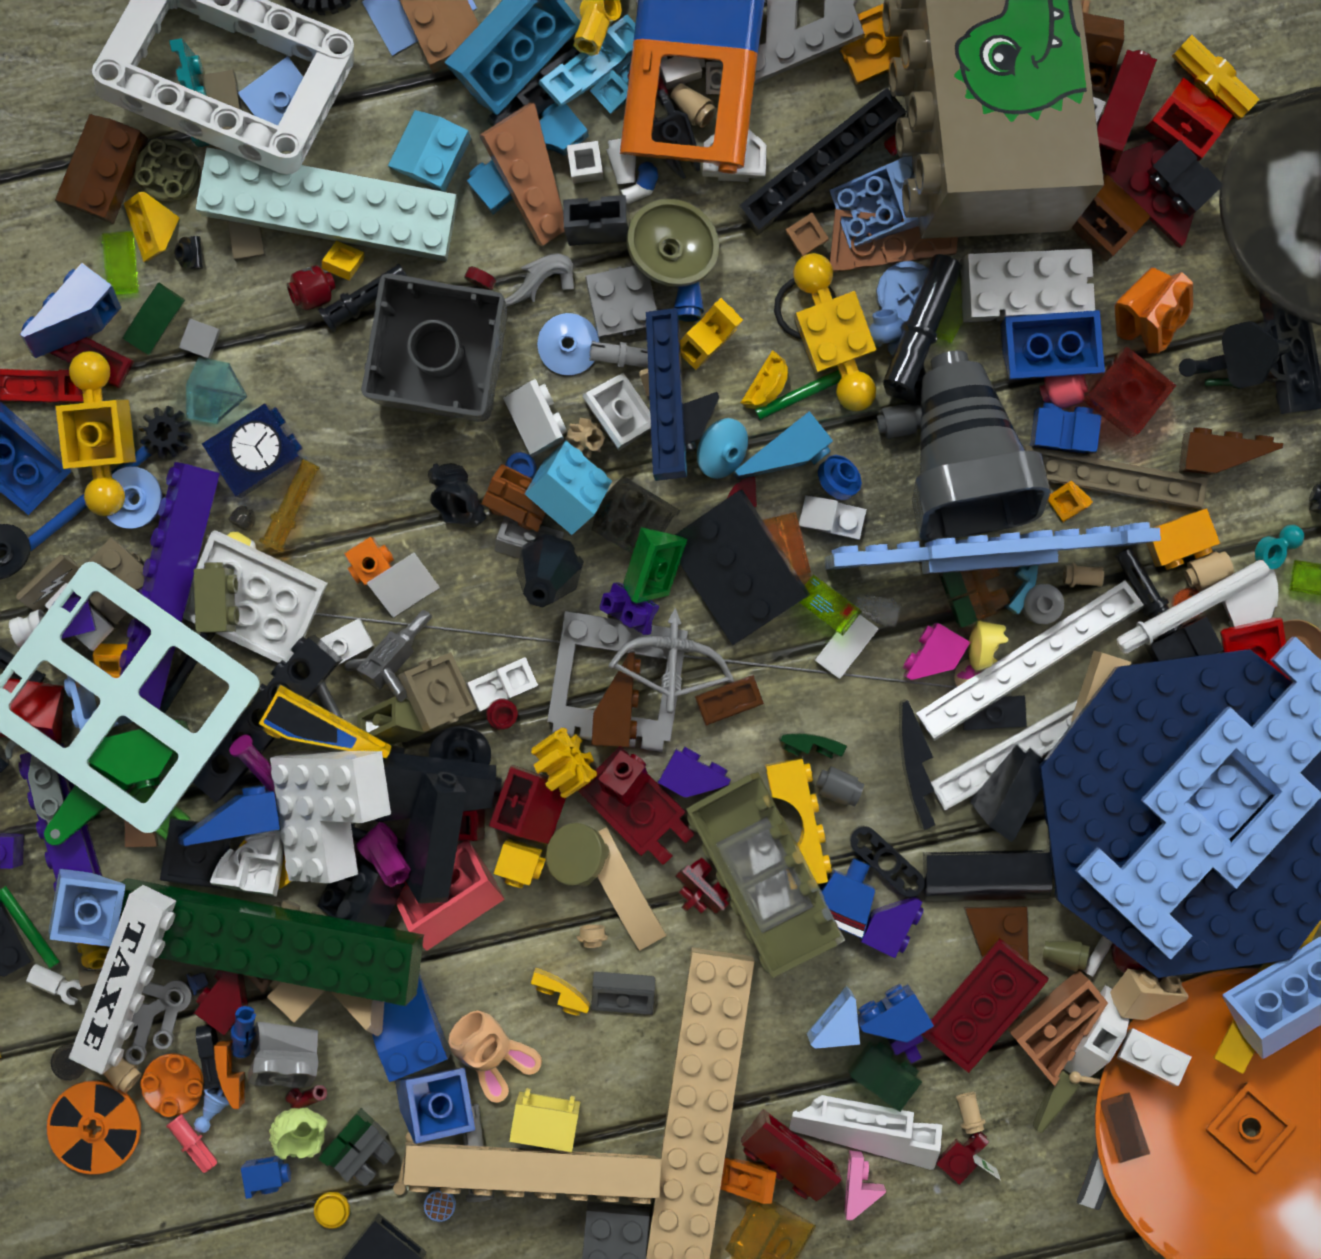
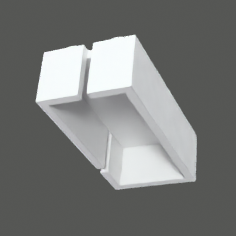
(1026, 283)

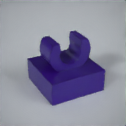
(909, 1048)

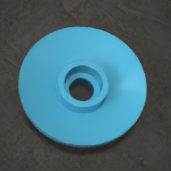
(722, 448)

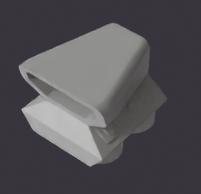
(283, 1056)

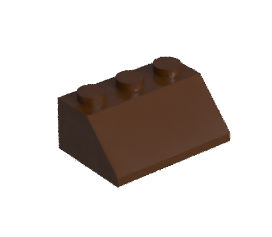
(101, 168)

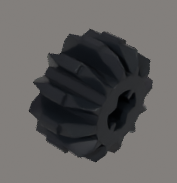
(175, 437)

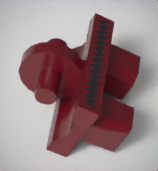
(698, 890)

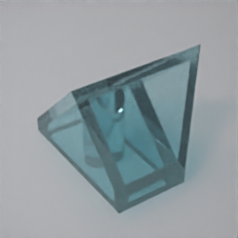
(212, 391)

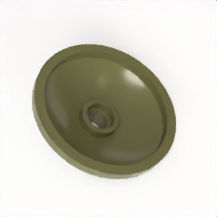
(676, 228)

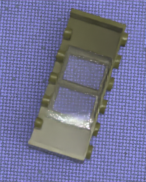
(764, 875)

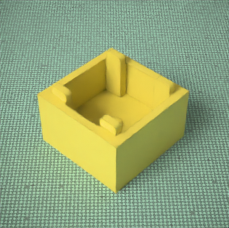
(545, 1121)

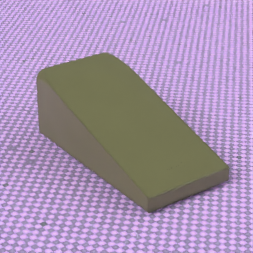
(1054, 1100)

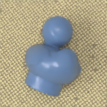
(886, 329)

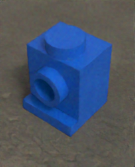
(264, 1175)

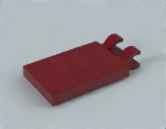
(644, 819)

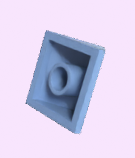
(837, 1024)

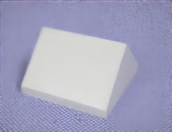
(619, 410)

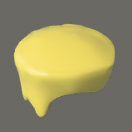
(984, 642)

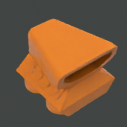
(1154, 308)

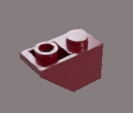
(222, 1001)

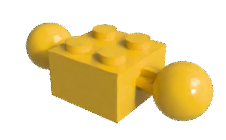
(834, 332)
(96, 433)

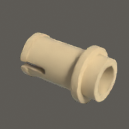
(1083, 575)
(970, 1113)

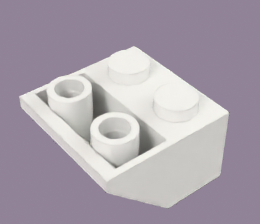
(534, 418)

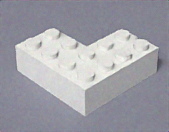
(318, 801)

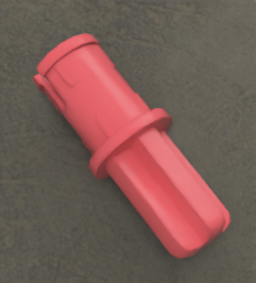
(192, 1143)

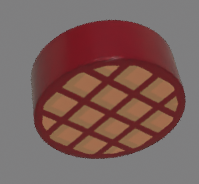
(480, 278)

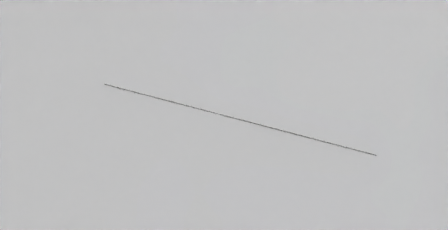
(697, 657)

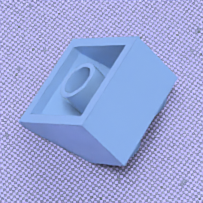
(85, 908)

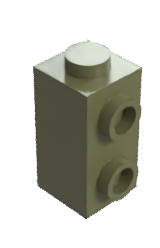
(215, 599)

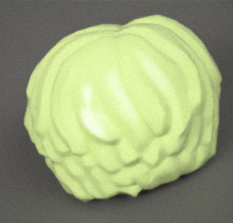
(297, 1133)

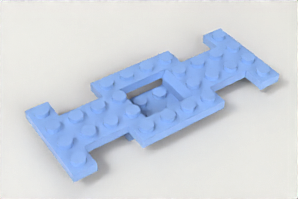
(1211, 797)

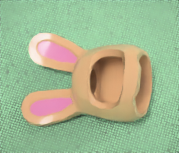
(483, 1045)

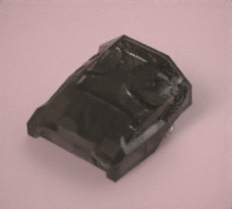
(627, 510)

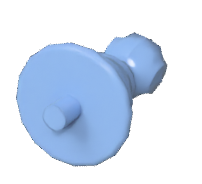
(213, 1104)

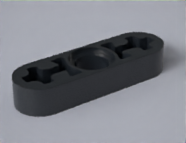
(909, 870)

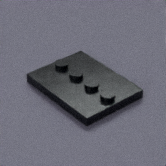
(739, 568)

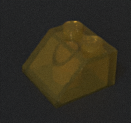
(769, 1233)

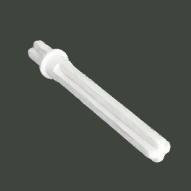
(1191, 607)

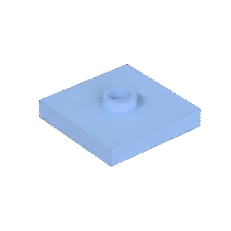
(273, 91)

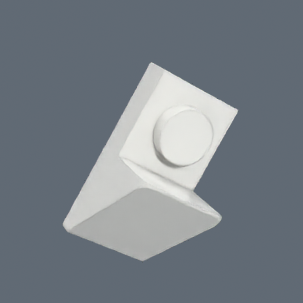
(832, 517)

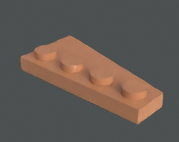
(525, 167)
(884, 251)

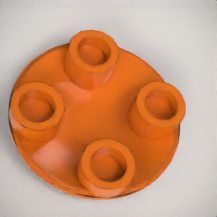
(172, 1084)

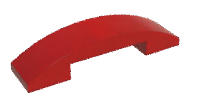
(38, 386)

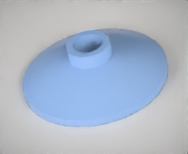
(563, 360)
(141, 482)

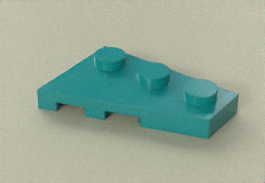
(188, 72)

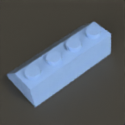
(1279, 1001)

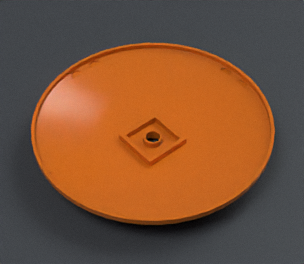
(1206, 1181)

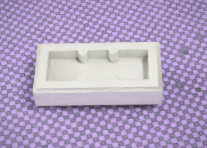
(349, 640)

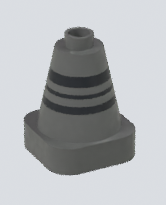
(971, 458)

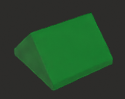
(653, 565)

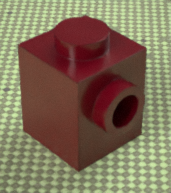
(624, 778)

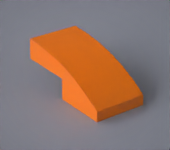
(231, 1082)

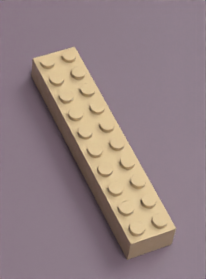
(700, 1104)

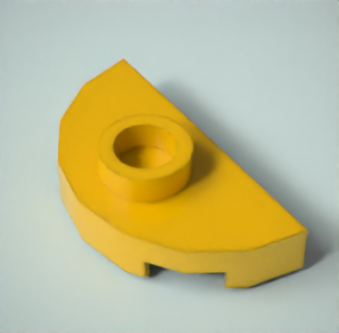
(767, 383)

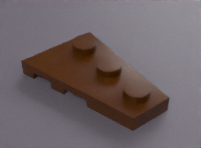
(1001, 922)

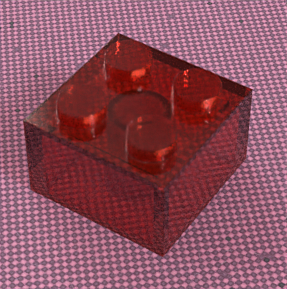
(1129, 392)

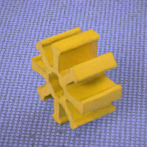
(564, 762)

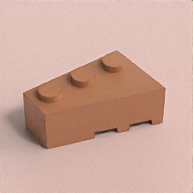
(1059, 1023)

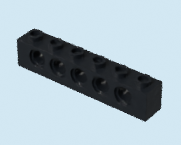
(821, 161)
(321, 661)

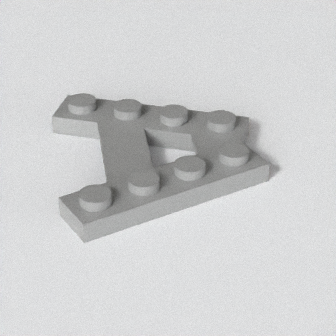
(791, 46)

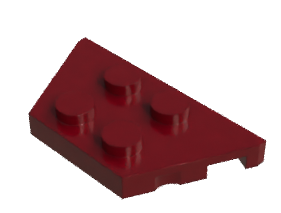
(1135, 181)

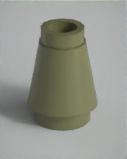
(1067, 954)

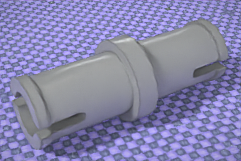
(618, 354)

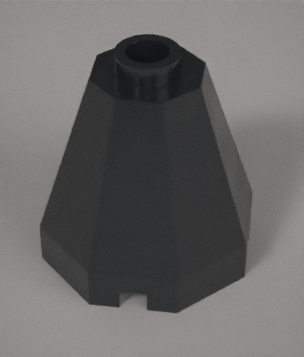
(548, 570)

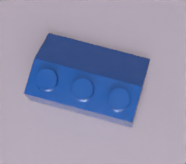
(1052, 345)

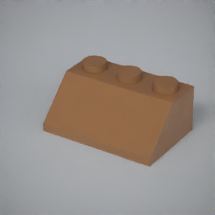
(440, 27)

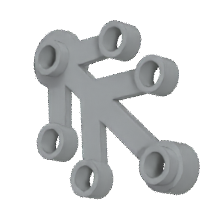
(146, 1014)

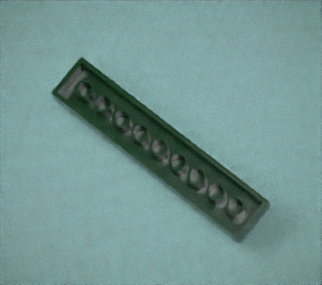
(289, 945)

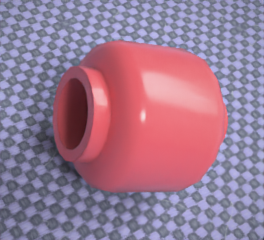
(1064, 390)

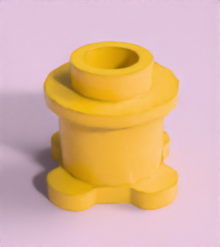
(92, 955)

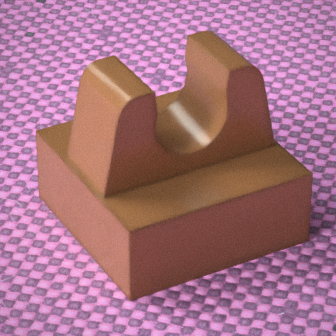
(807, 235)

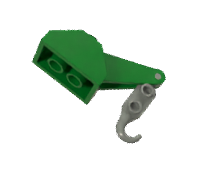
(121, 758)

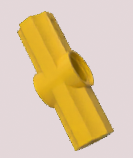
(595, 22)
(1215, 77)

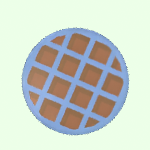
(439, 1205)

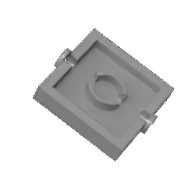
(620, 300)

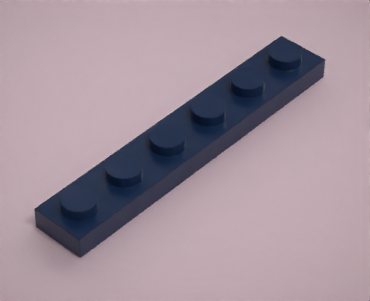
(666, 395)

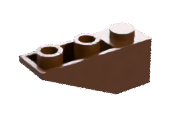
(1214, 453)
(613, 714)

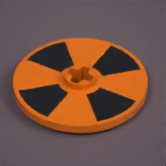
(76, 1144)

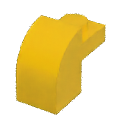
(709, 333)

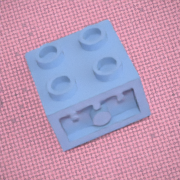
(84, 704)

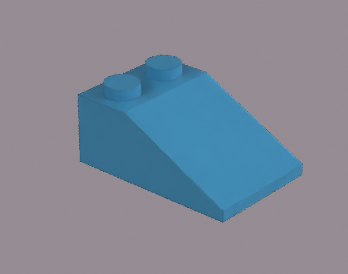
(792, 448)

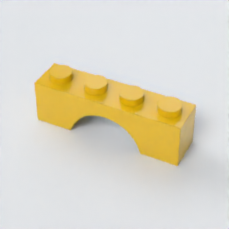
(789, 782)

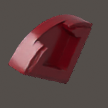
(749, 487)

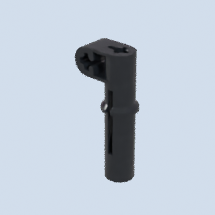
(919, 332)

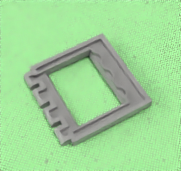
(609, 635)

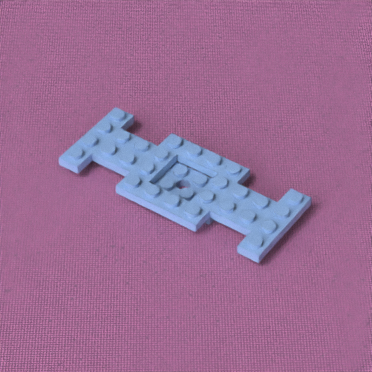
(992, 552)

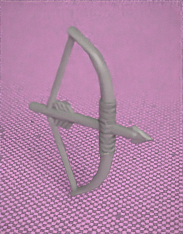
(671, 679)

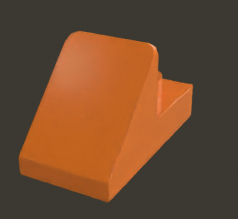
(748, 1180)

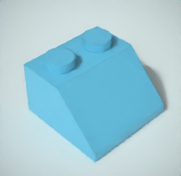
(430, 150)

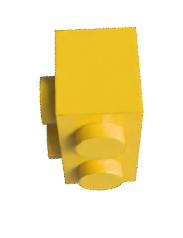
(519, 863)

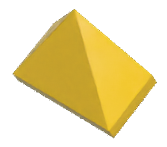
(150, 223)

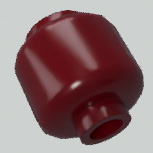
(310, 287)

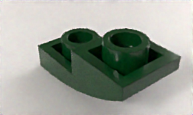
(153, 318)
(803, 742)

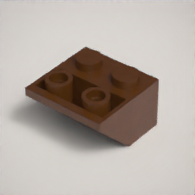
(1104, 46)
(1110, 219)

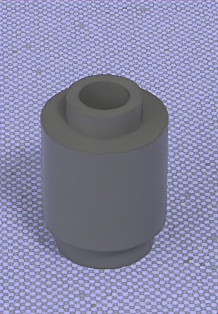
(899, 420)
(839, 786)

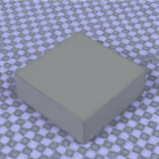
(199, 338)

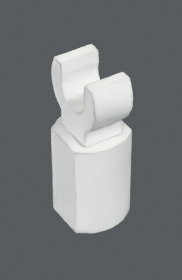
(53, 983)

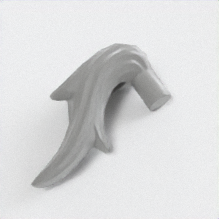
(538, 271)

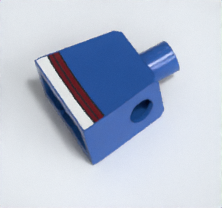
(849, 897)

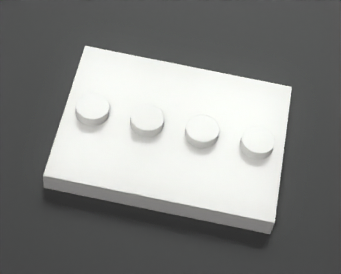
(272, 597)

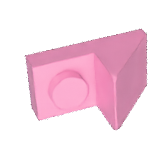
(859, 1194)

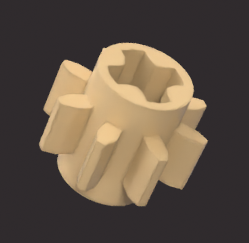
(585, 436)

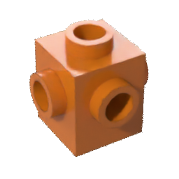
(362, 553)

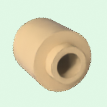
(1208, 570)

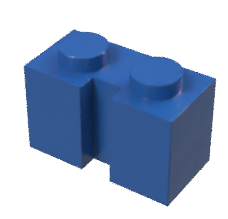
(1065, 430)

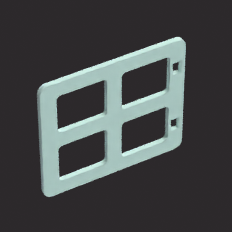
(122, 698)

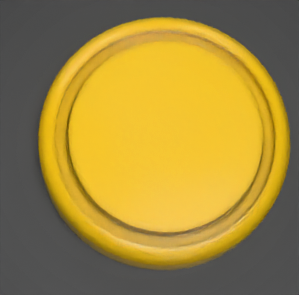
(331, 1210)

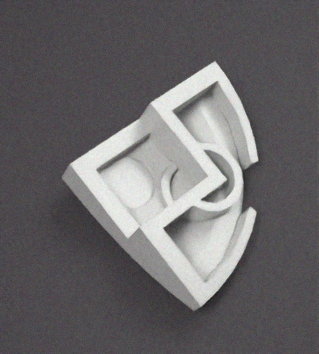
(1254, 602)
(253, 866)

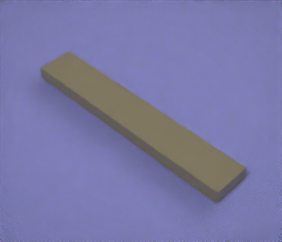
(244, 238)
(1123, 478)

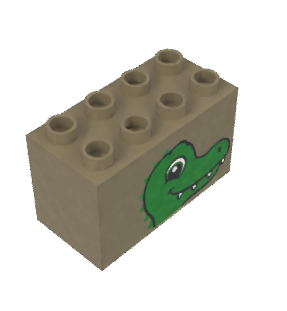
(994, 115)

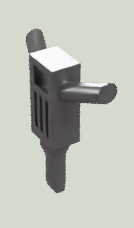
(389, 657)

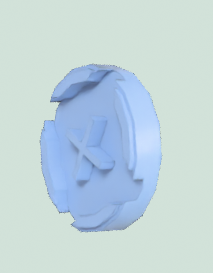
(900, 287)

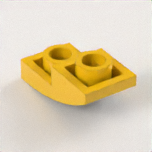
(570, 998)

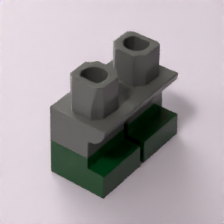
(355, 1145)

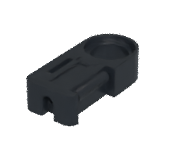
(206, 1040)

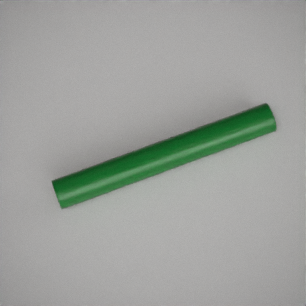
(799, 394)
(28, 927)

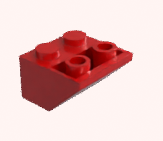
(1189, 117)

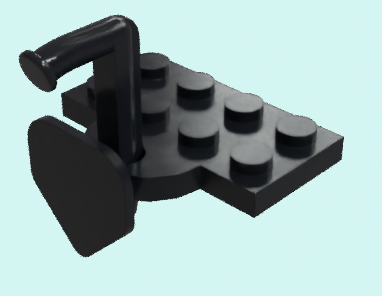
(1274, 351)

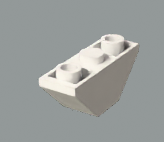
(1101, 1042)

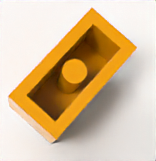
(1182, 538)

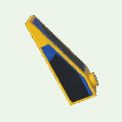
(306, 722)

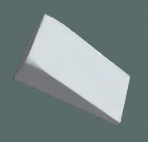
(844, 649)

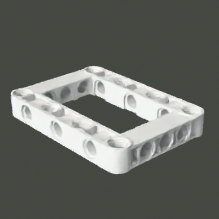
(204, 116)

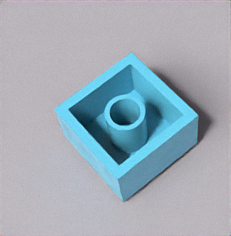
(568, 487)

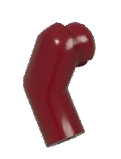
(306, 1098)

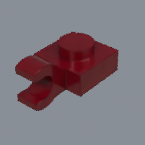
(958, 1157)

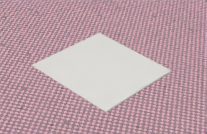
(403, 585)

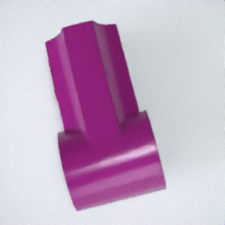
(380, 849)

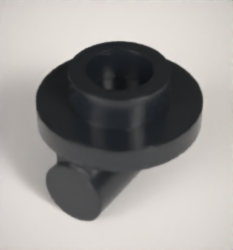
(189, 252)

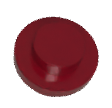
(501, 714)

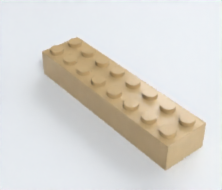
(531, 1171)

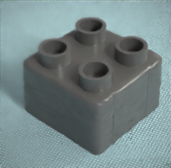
(435, 348)

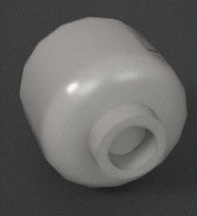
(1043, 604)

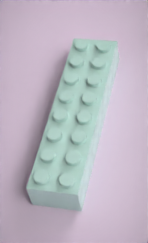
(328, 205)

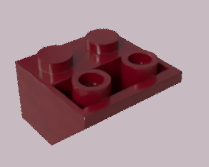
(527, 806)

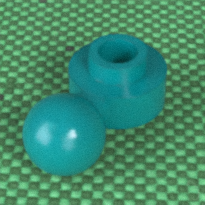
(1274, 550)

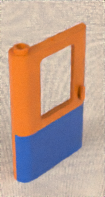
(698, 30)

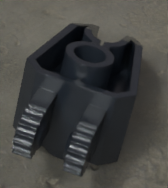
(673, 129)

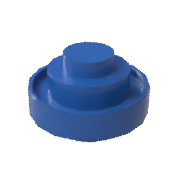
(839, 477)

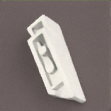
(871, 1129)

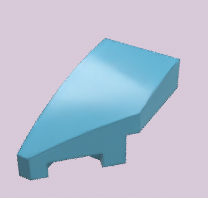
(1028, 575)

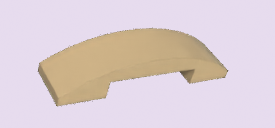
(627, 897)

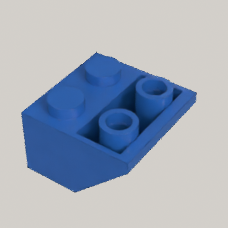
(895, 1016)

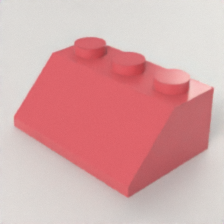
(470, 896)

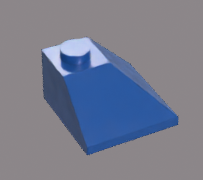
(435, 1104)

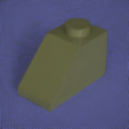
(391, 721)

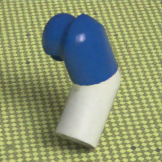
(645, 183)

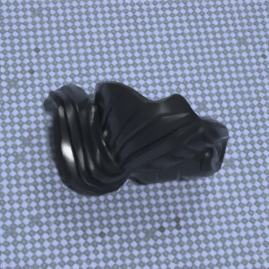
(454, 497)

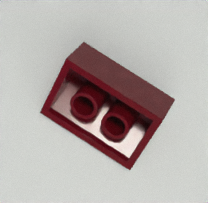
(790, 1157)

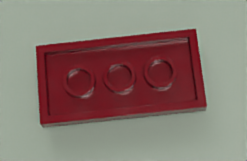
(984, 1005)

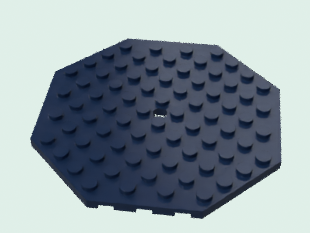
(1117, 753)

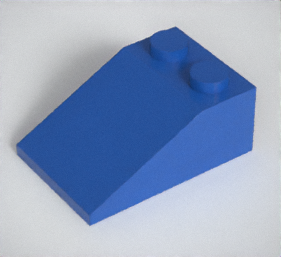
(26, 463)
(240, 816)
(411, 1037)

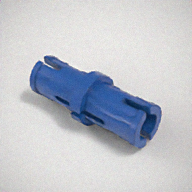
(243, 1032)

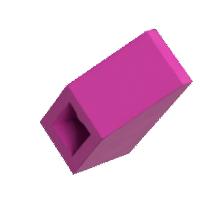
(938, 653)

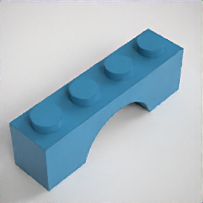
(559, 129)

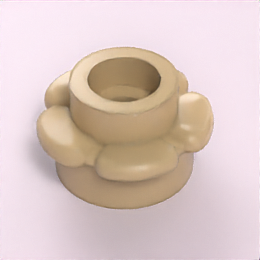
(592, 935)

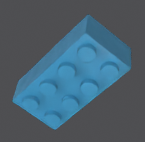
(511, 48)

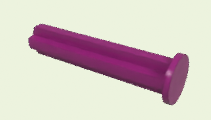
(254, 760)

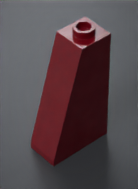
(1123, 106)

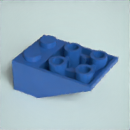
(72, 313)

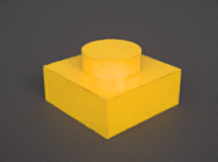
(342, 260)

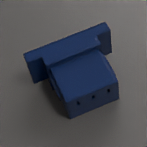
(197, 982)

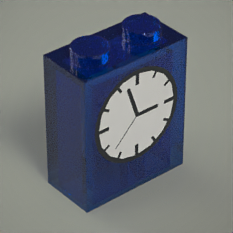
(253, 450)

